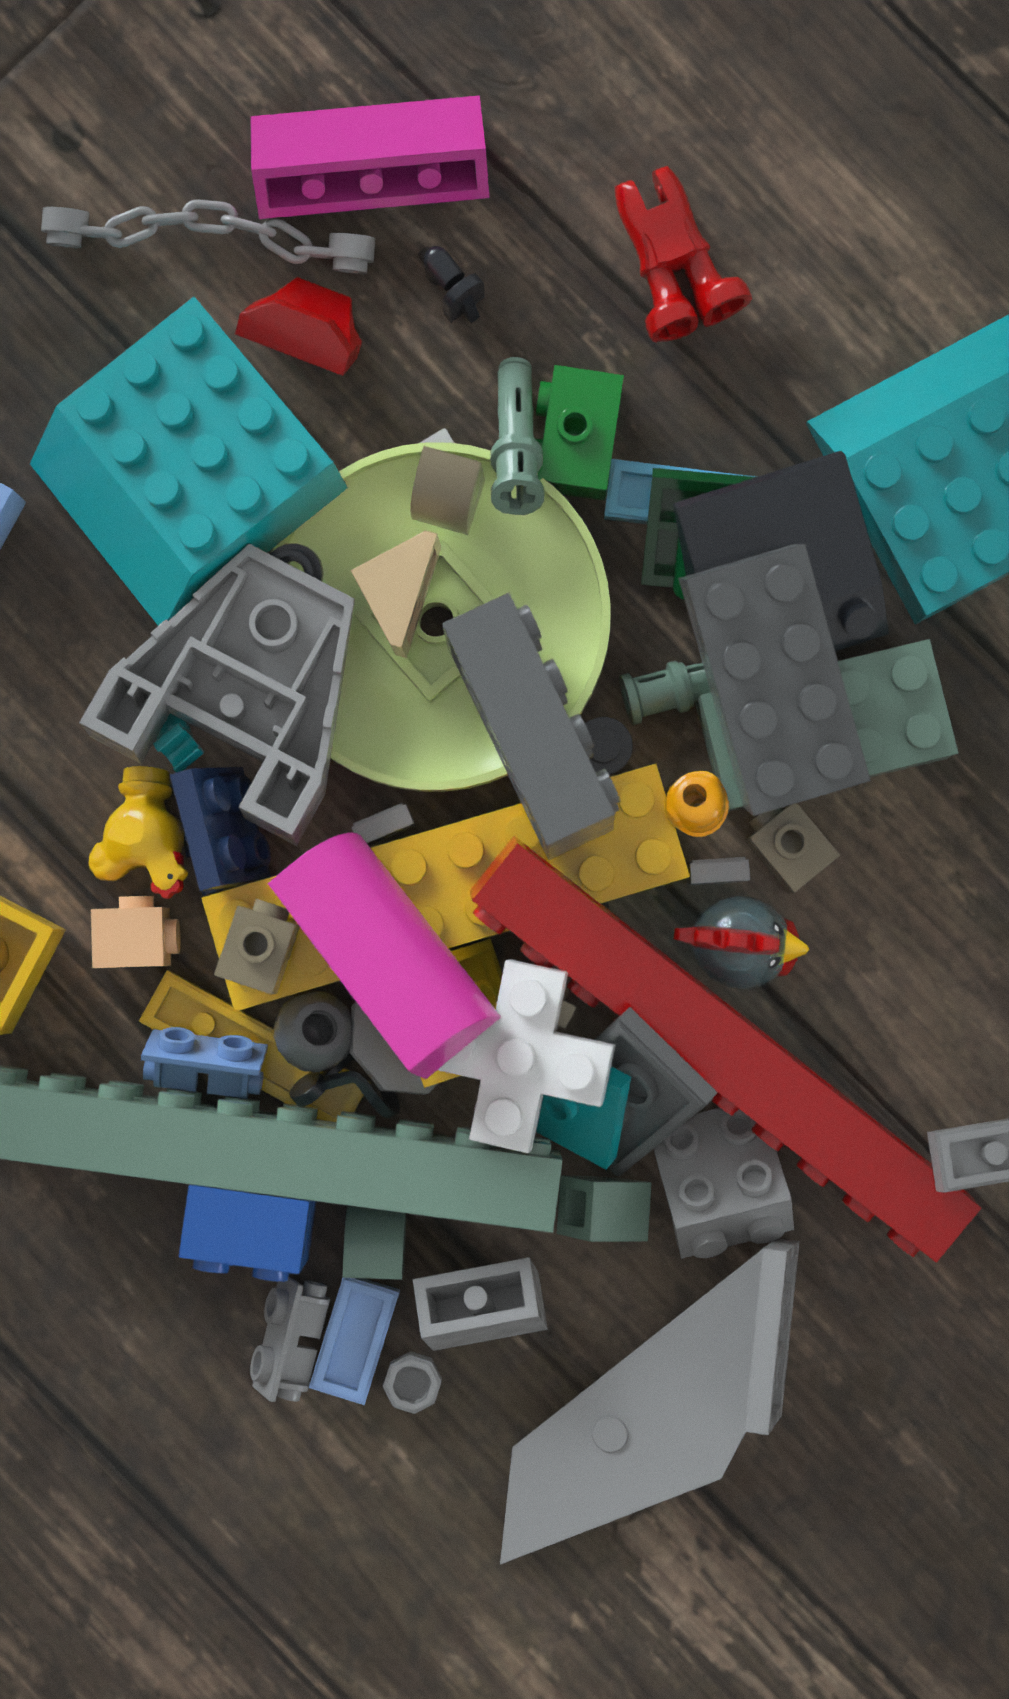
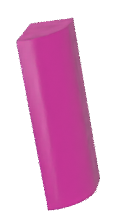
(369, 157)
(384, 952)

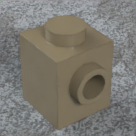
(790, 846)
(258, 947)

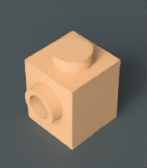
(134, 934)

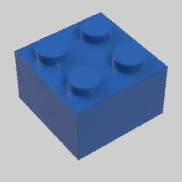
(246, 1231)

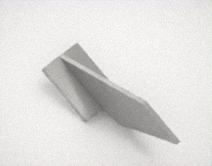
(684, 1407)

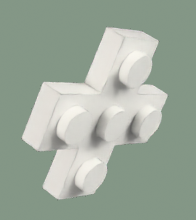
(527, 1058)

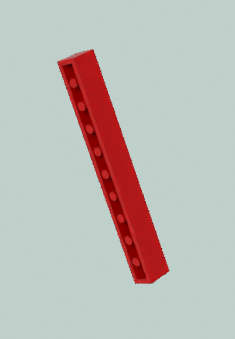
(724, 1047)

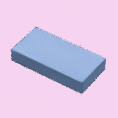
(354, 1339)

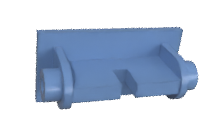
(178, 1055)

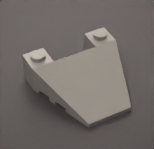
(252, 665)

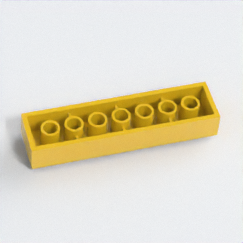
(446, 862)

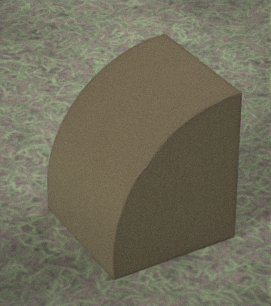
(446, 490)

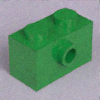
(579, 429)

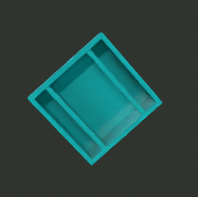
(181, 461)
(933, 469)

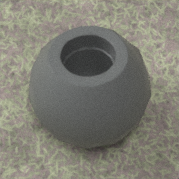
(313, 1031)

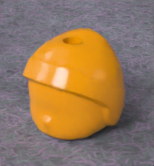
(697, 803)

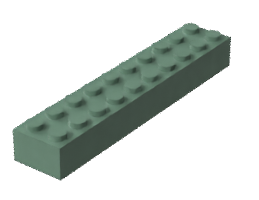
(273, 1152)

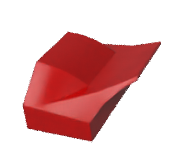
(305, 324)

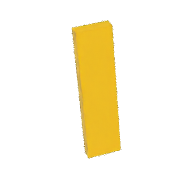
(193, 1008)

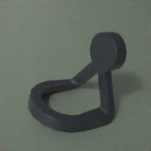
(314, 1085)

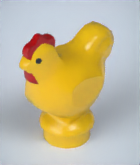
(143, 834)

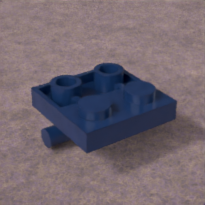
(217, 836)

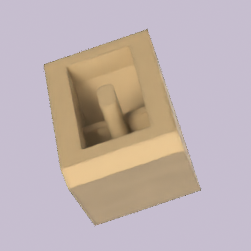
(398, 586)

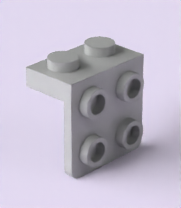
(722, 1184)

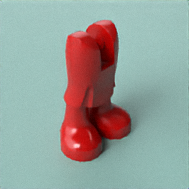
(667, 243)

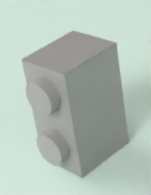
(480, 1304)

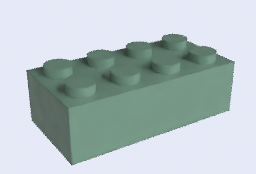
(894, 708)

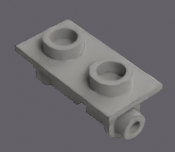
(280, 1364)

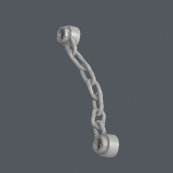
(68, 226)

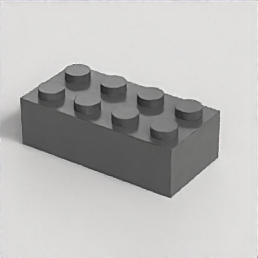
(774, 679)
(529, 726)

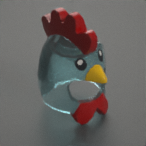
(743, 942)

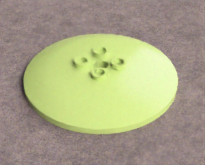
(413, 716)

